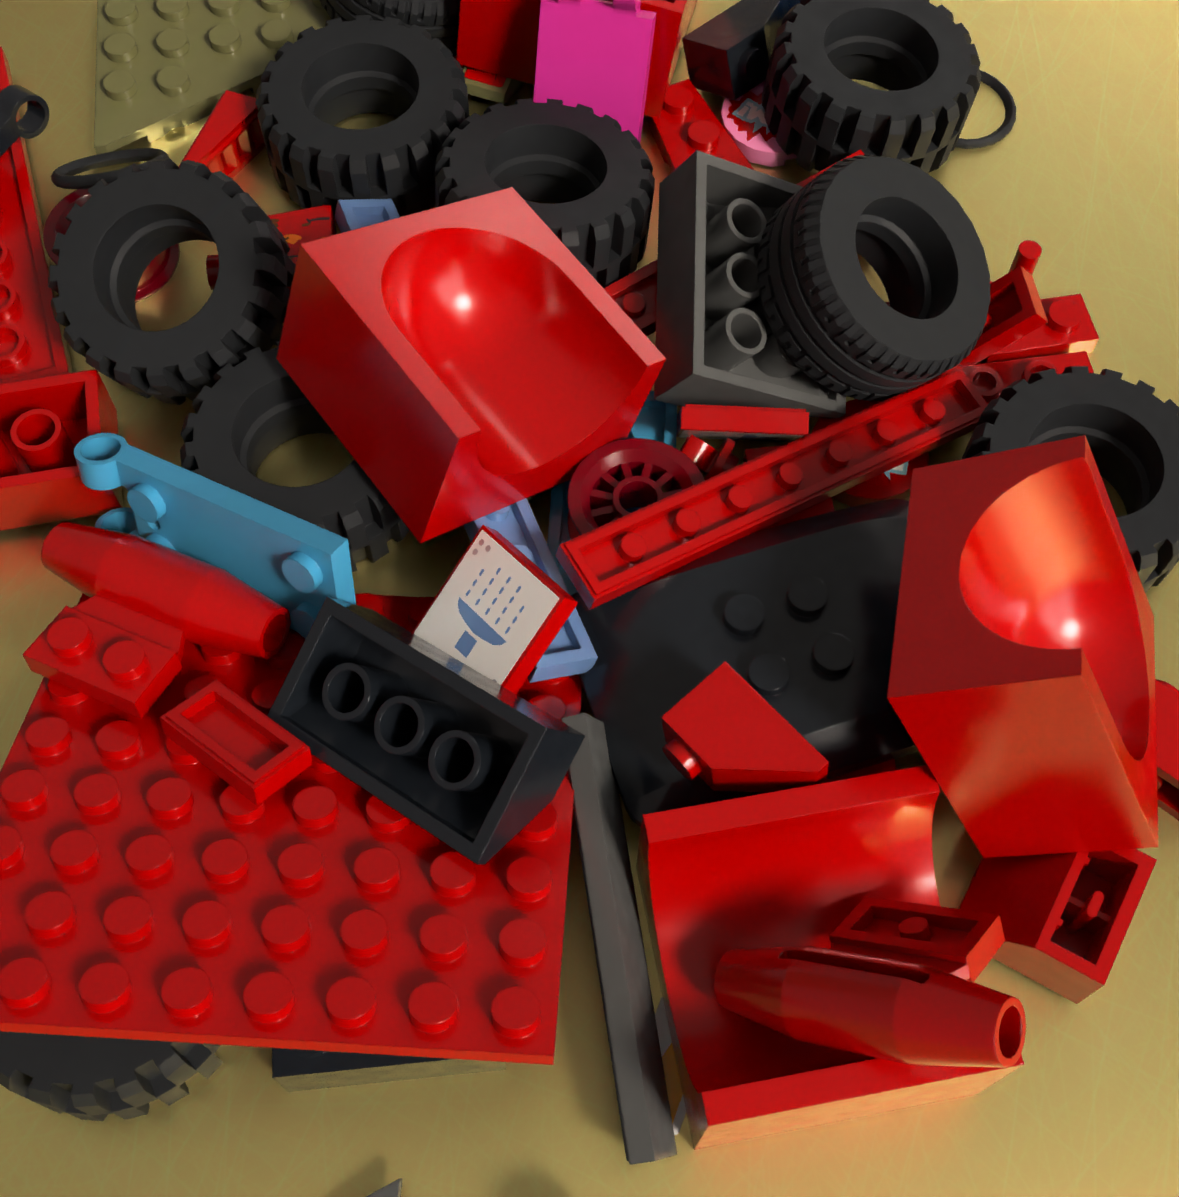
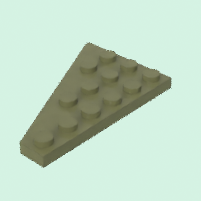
(176, 58)

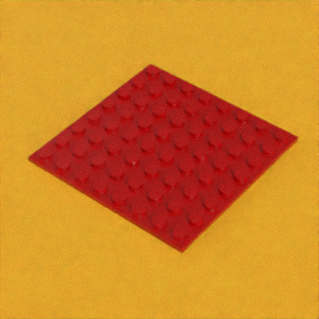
(314, 922)

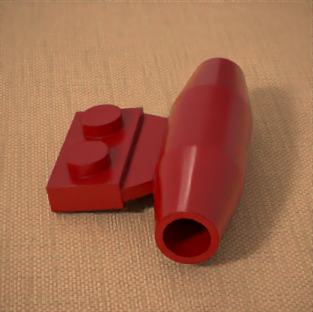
(140, 613)
(886, 987)

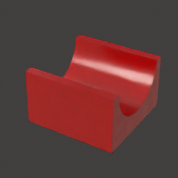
(784, 876)

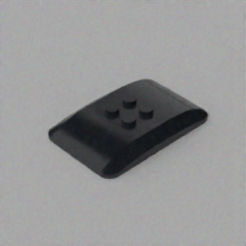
(792, 611)

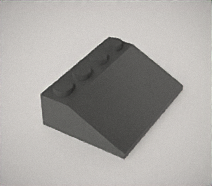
(710, 298)

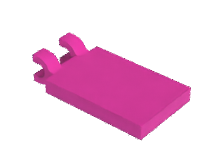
(596, 57)

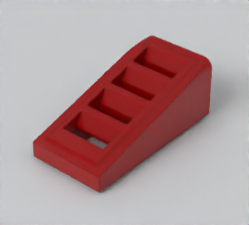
(229, 135)

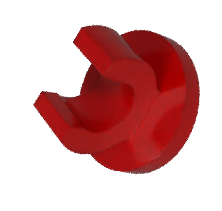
(708, 459)

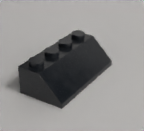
(423, 730)

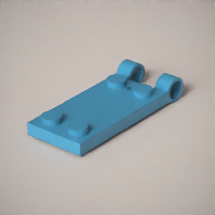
(218, 525)

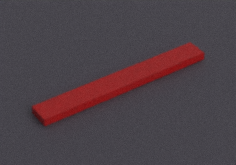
(768, 488)

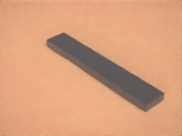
(619, 950)

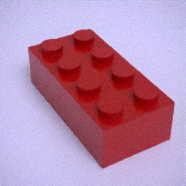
(38, 437)

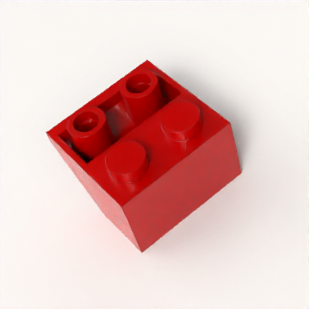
(1062, 913)

